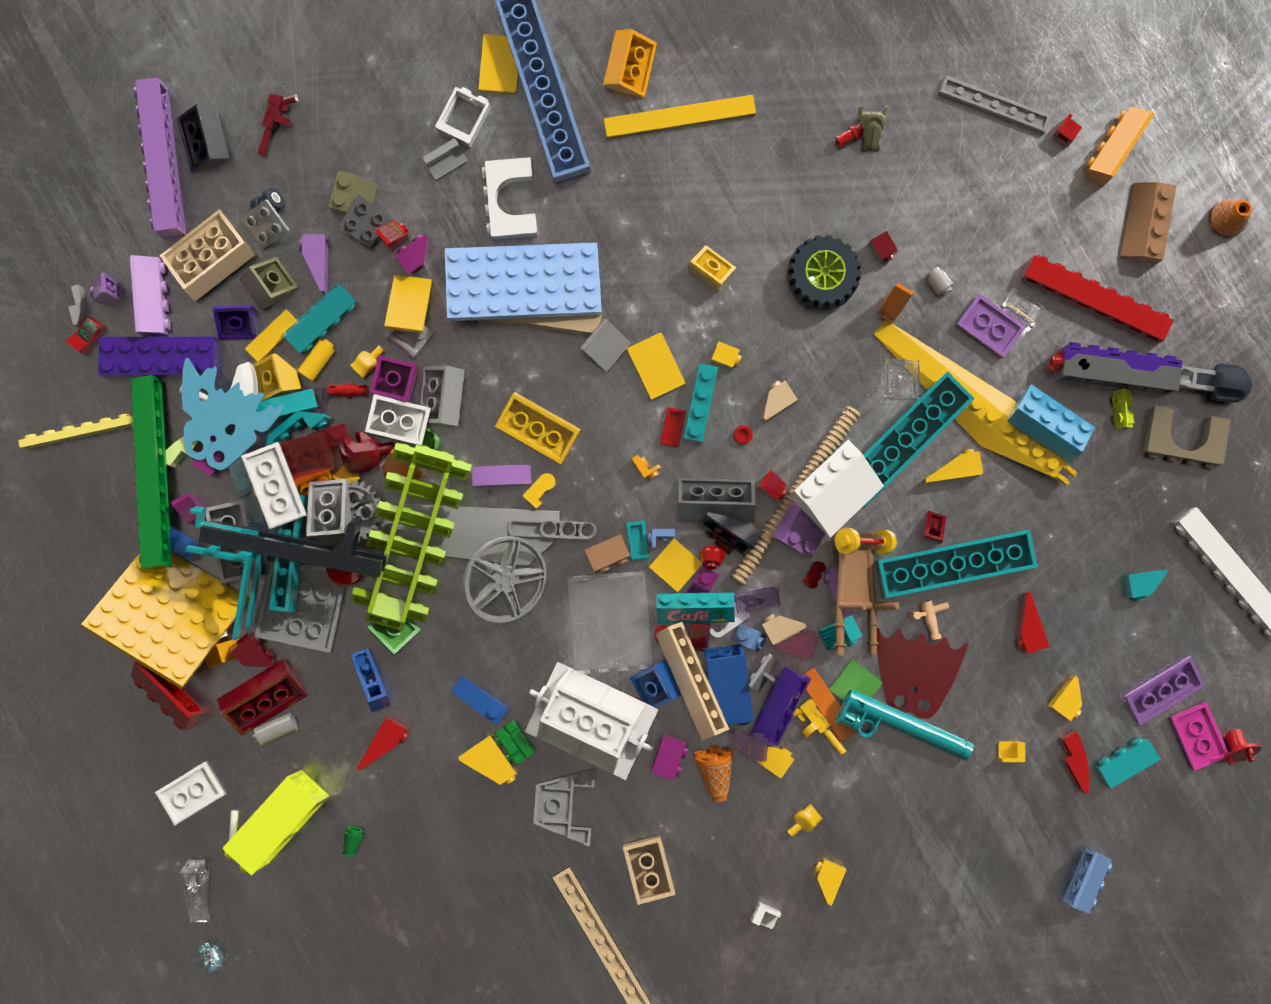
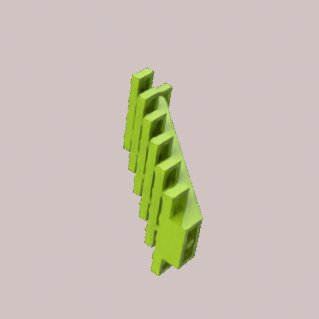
(392, 611)

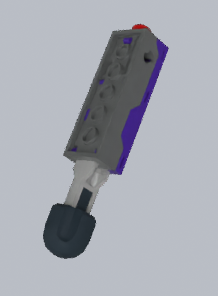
(1147, 372)

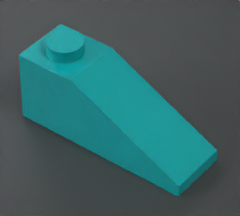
(292, 403)

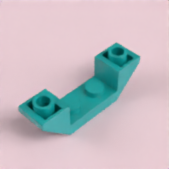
(295, 422)

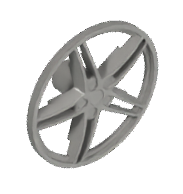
(503, 579)

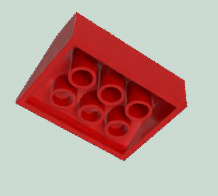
(168, 696)

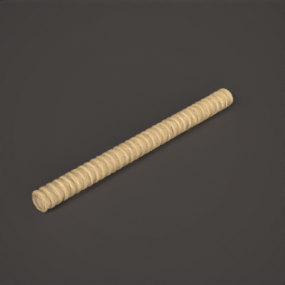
(825, 451)

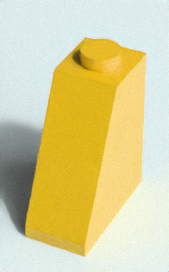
(490, 761)

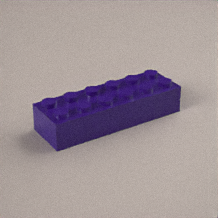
(156, 356)

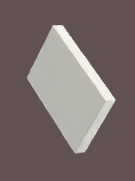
(190, 793)

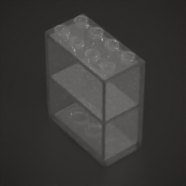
(609, 622)

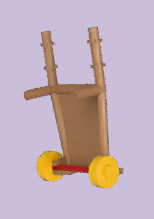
(857, 579)

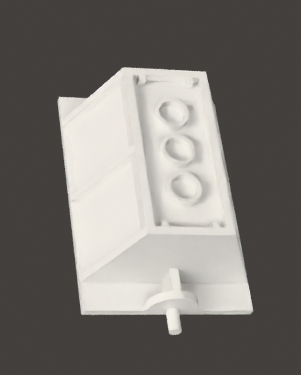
(591, 720)

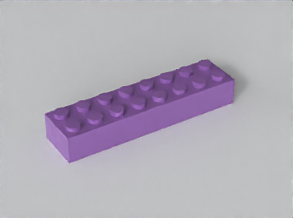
(159, 158)

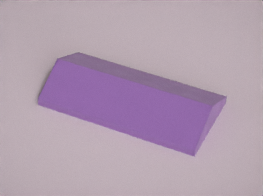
(1164, 690)

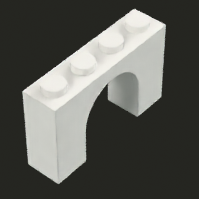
(498, 174)

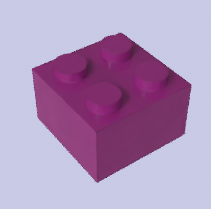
(394, 379)
(668, 757)

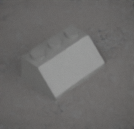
(442, 393)

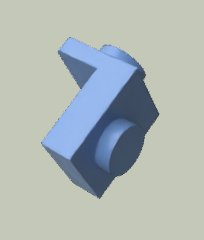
(750, 637)

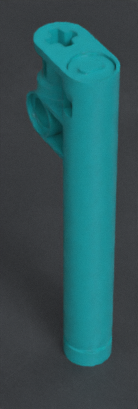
(864, 709)

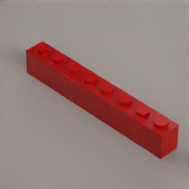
(1097, 299)

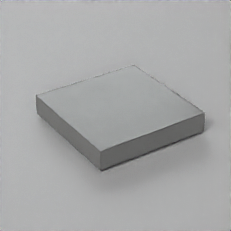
(605, 345)

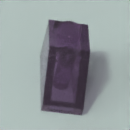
(757, 600)

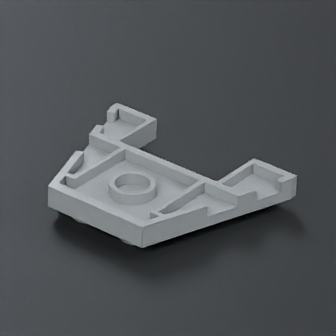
(555, 805)

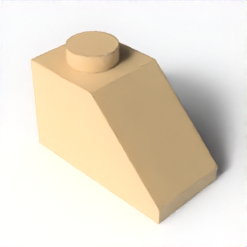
(778, 399)
(780, 627)

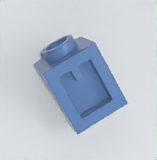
(664, 534)

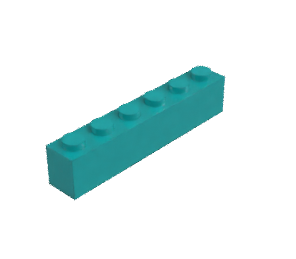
(287, 572)

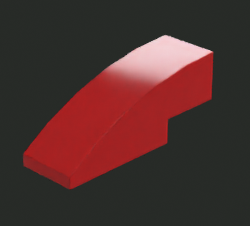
(1076, 760)

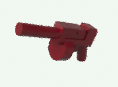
(274, 119)

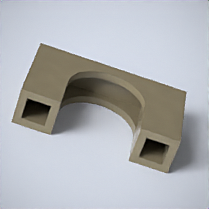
(1160, 443)

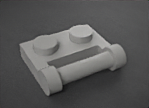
(420, 339)

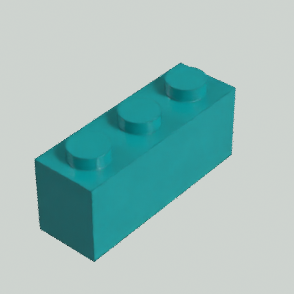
(1127, 762)

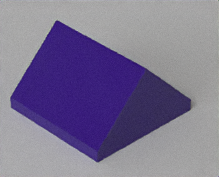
(235, 322)

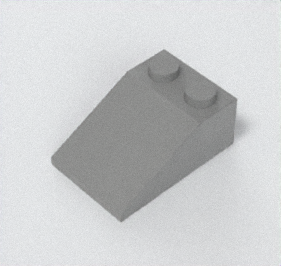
(328, 510)

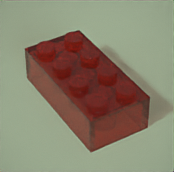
(307, 455)

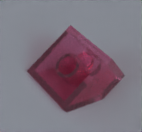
(799, 644)

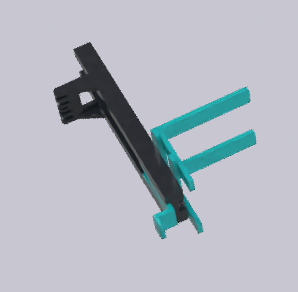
(257, 543)

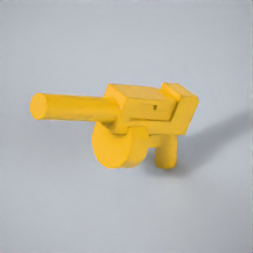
(818, 723)

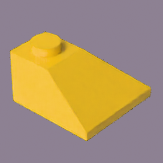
(275, 377)

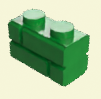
(514, 742)

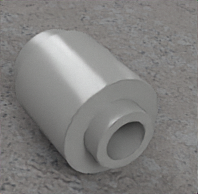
(939, 281)

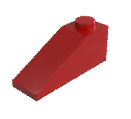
(772, 486)
(1030, 630)
(387, 738)

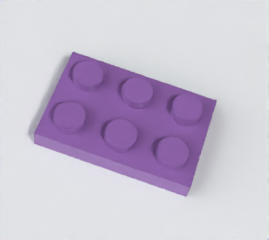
(991, 325)

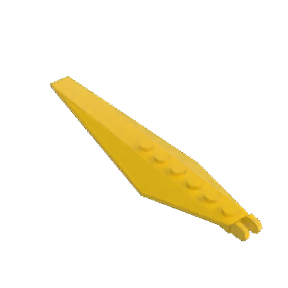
(986, 415)

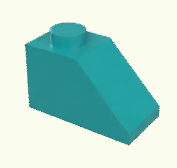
(1143, 584)

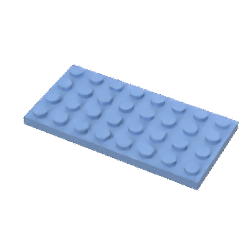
(522, 281)

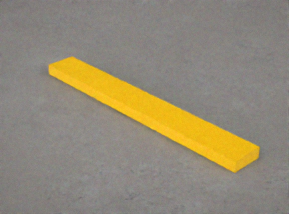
(679, 116)

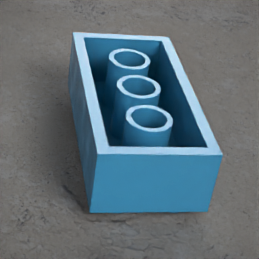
(1051, 424)

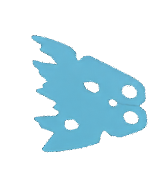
(218, 412)

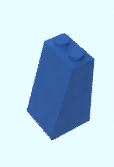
(729, 682)

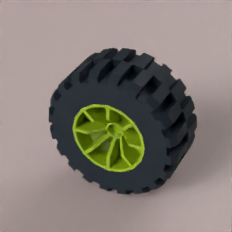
(824, 272)

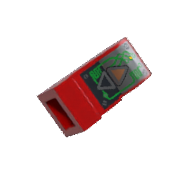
(85, 335)

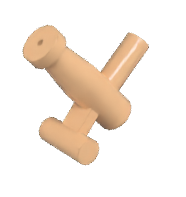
(928, 612)

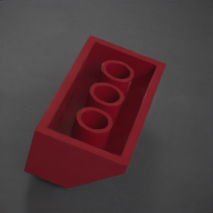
(261, 697)

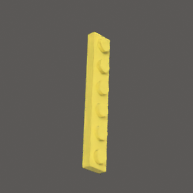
(70, 432)

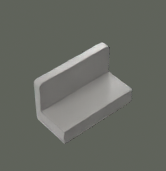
(445, 159)

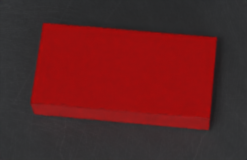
(673, 427)

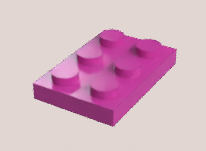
(1199, 736)

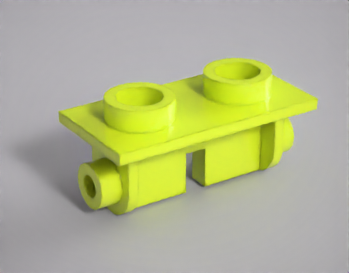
(1122, 417)

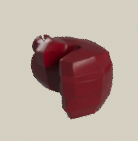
(363, 455)

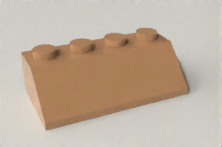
(1148, 221)

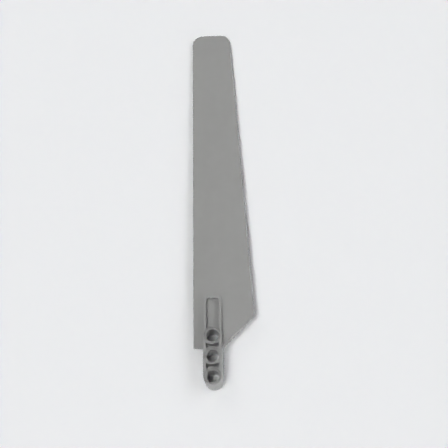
(472, 529)

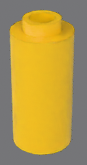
(316, 359)

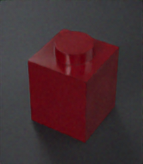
(883, 247)

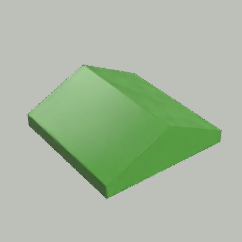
(394, 639)
(855, 678)

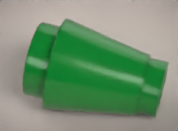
(352, 839)

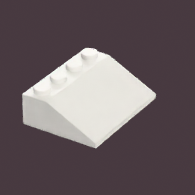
(837, 489)

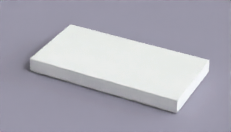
(274, 485)

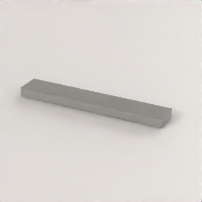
(995, 104)

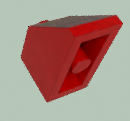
(393, 234)

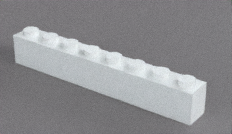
(1227, 566)

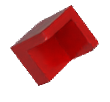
(1068, 130)

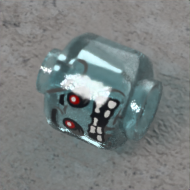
(209, 957)

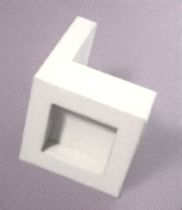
(765, 915)

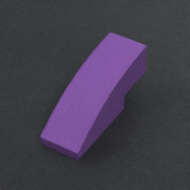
(501, 475)

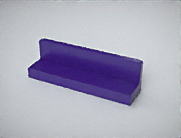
(781, 705)

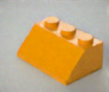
(630, 63)

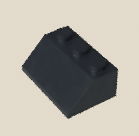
(203, 137)

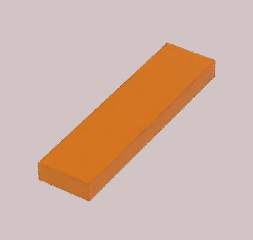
(826, 704)

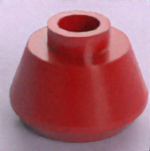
(711, 557)

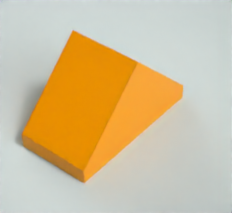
(220, 654)

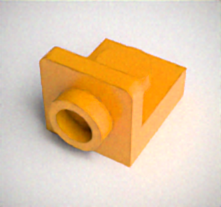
(641, 465)

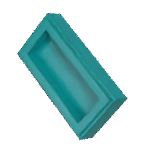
(637, 540)

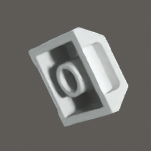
(247, 377)

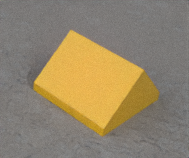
(711, 267)

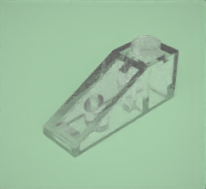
(196, 888)

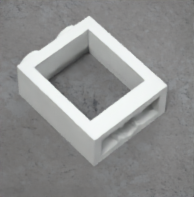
(450, 132)

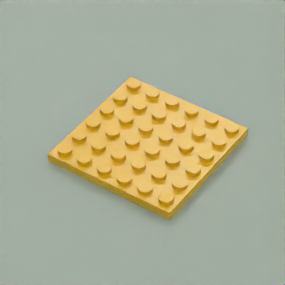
(165, 617)

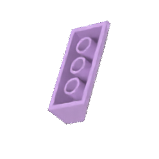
(149, 296)

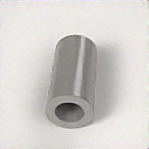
(274, 729)

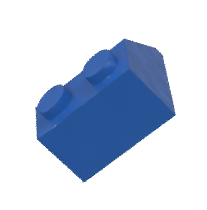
(656, 685)

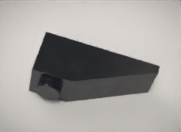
(733, 531)

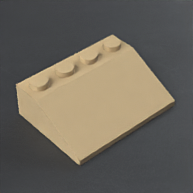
(207, 255)

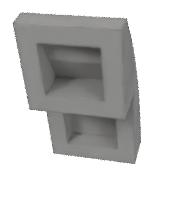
(79, 310)

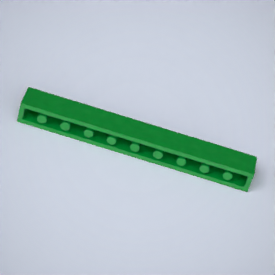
(151, 473)

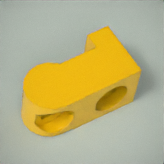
(543, 484)

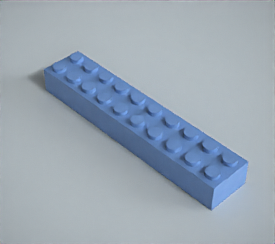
(543, 88)

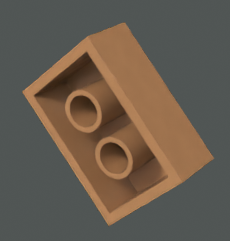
(607, 554)

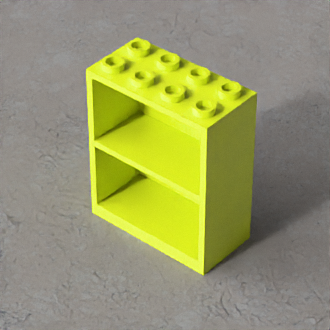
(275, 822)

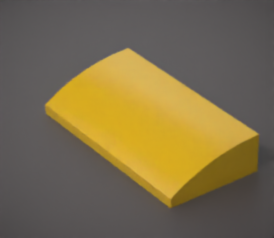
(537, 428)

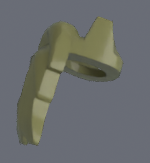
(873, 124)

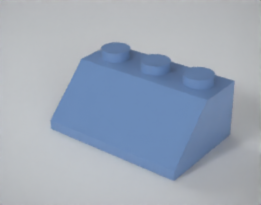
(1088, 881)

